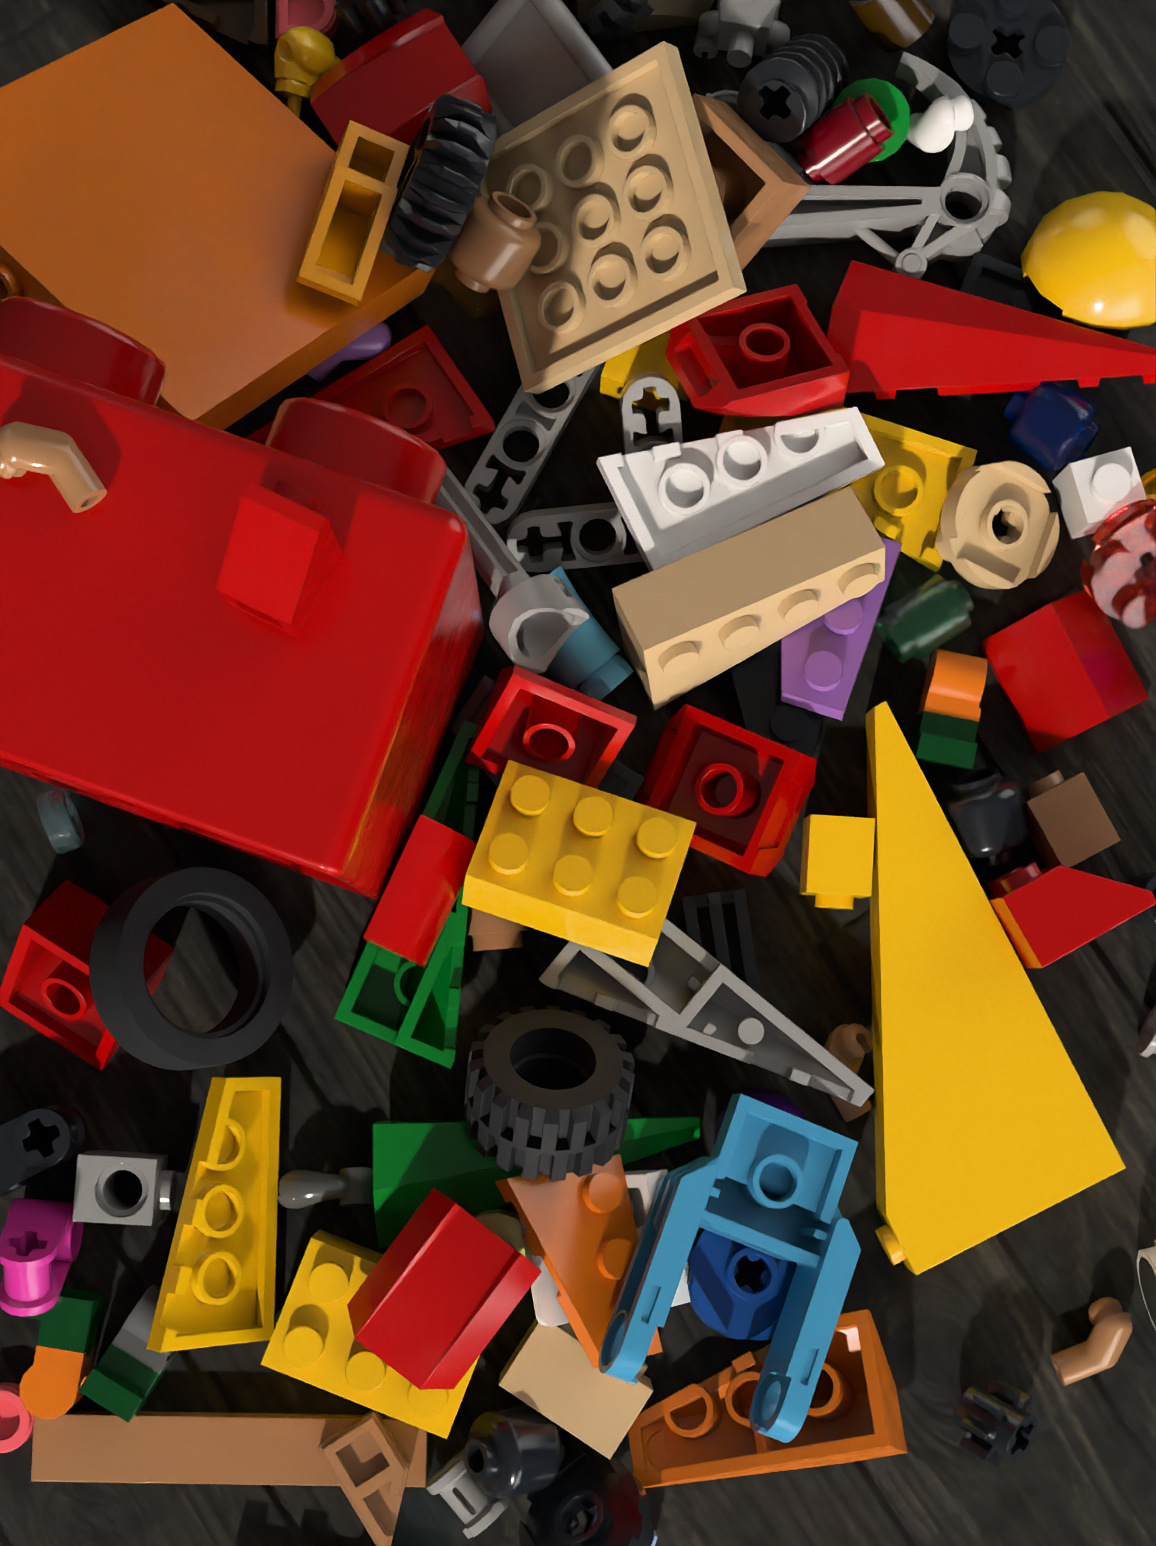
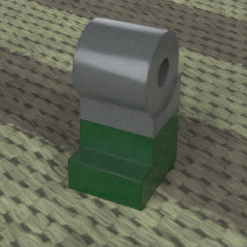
(128, 1369)

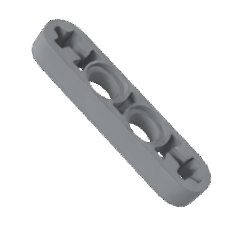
(545, 425)

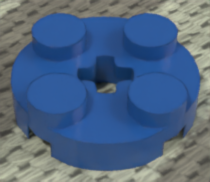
(725, 1305)

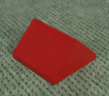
(1063, 670)
(548, 729)

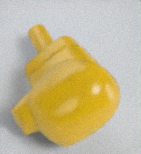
(299, 61)

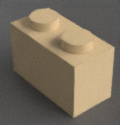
(560, 1383)

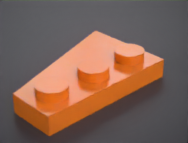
(586, 1241)

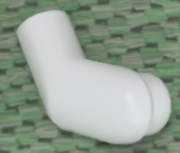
(937, 125)

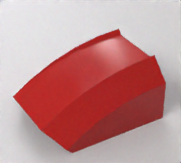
(397, 79)
(758, 358)
(731, 784)
(439, 1294)

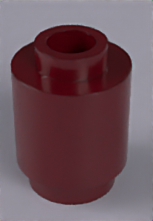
(844, 139)

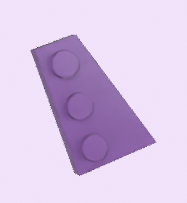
(826, 654)

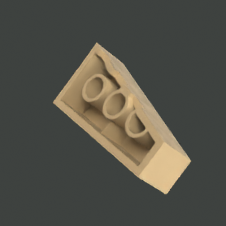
(745, 593)

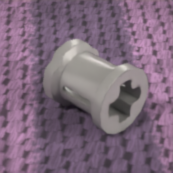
(464, 1496)

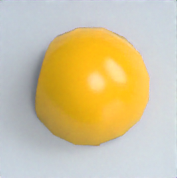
(1097, 260)

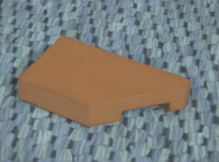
(369, 1472)

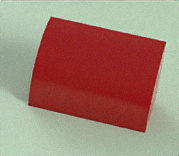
(421, 891)

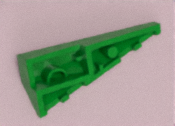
(400, 998)

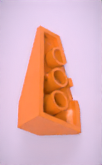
(707, 1428)

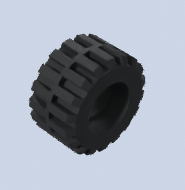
(548, 1092)

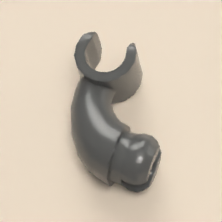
(307, 1187)

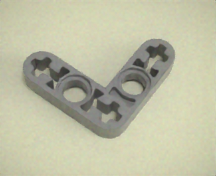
(547, 519)

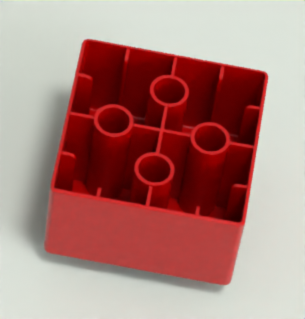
(162, 695)

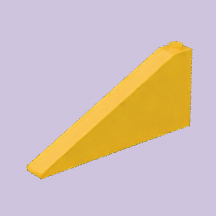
(969, 1075)

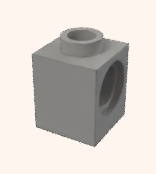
(95, 1192)

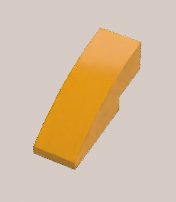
(352, 213)

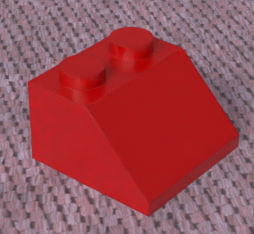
(1060, 909)
(50, 974)

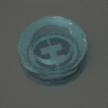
(60, 820)

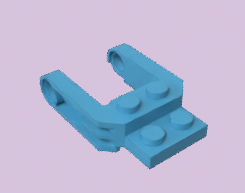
(773, 1190)

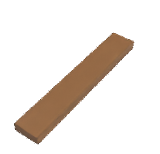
(202, 1448)

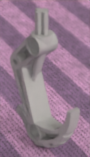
(875, 213)

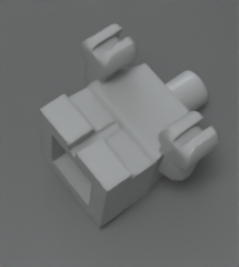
(742, 30)

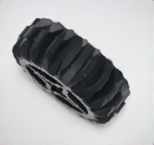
(439, 182)

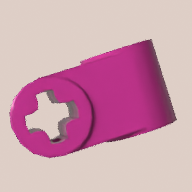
(37, 1254)

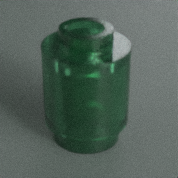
(925, 618)

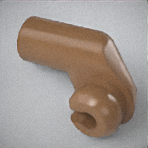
(50, 453)
(849, 1046)
(1102, 1346)

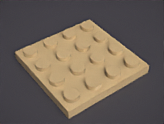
(621, 217)

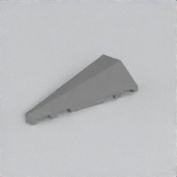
(706, 1004)

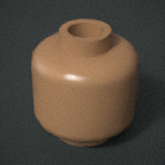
(495, 243)

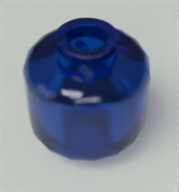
(1051, 424)

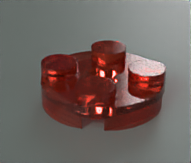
(1112, 567)

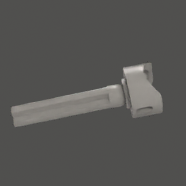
(531, 612)

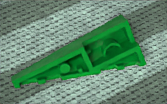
(438, 1154)

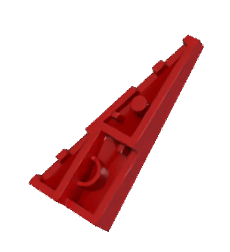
(929, 336)

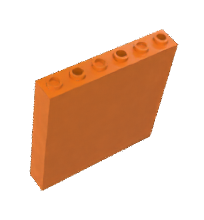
(178, 210)

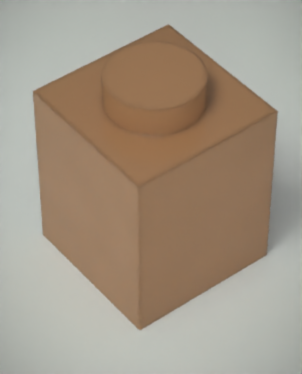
(1067, 820)

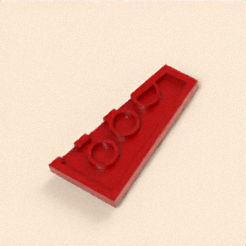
(413, 389)

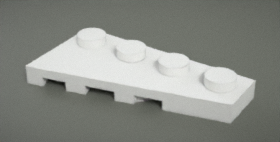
(723, 485)

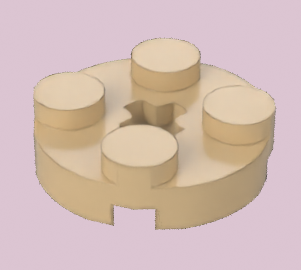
(968, 533)

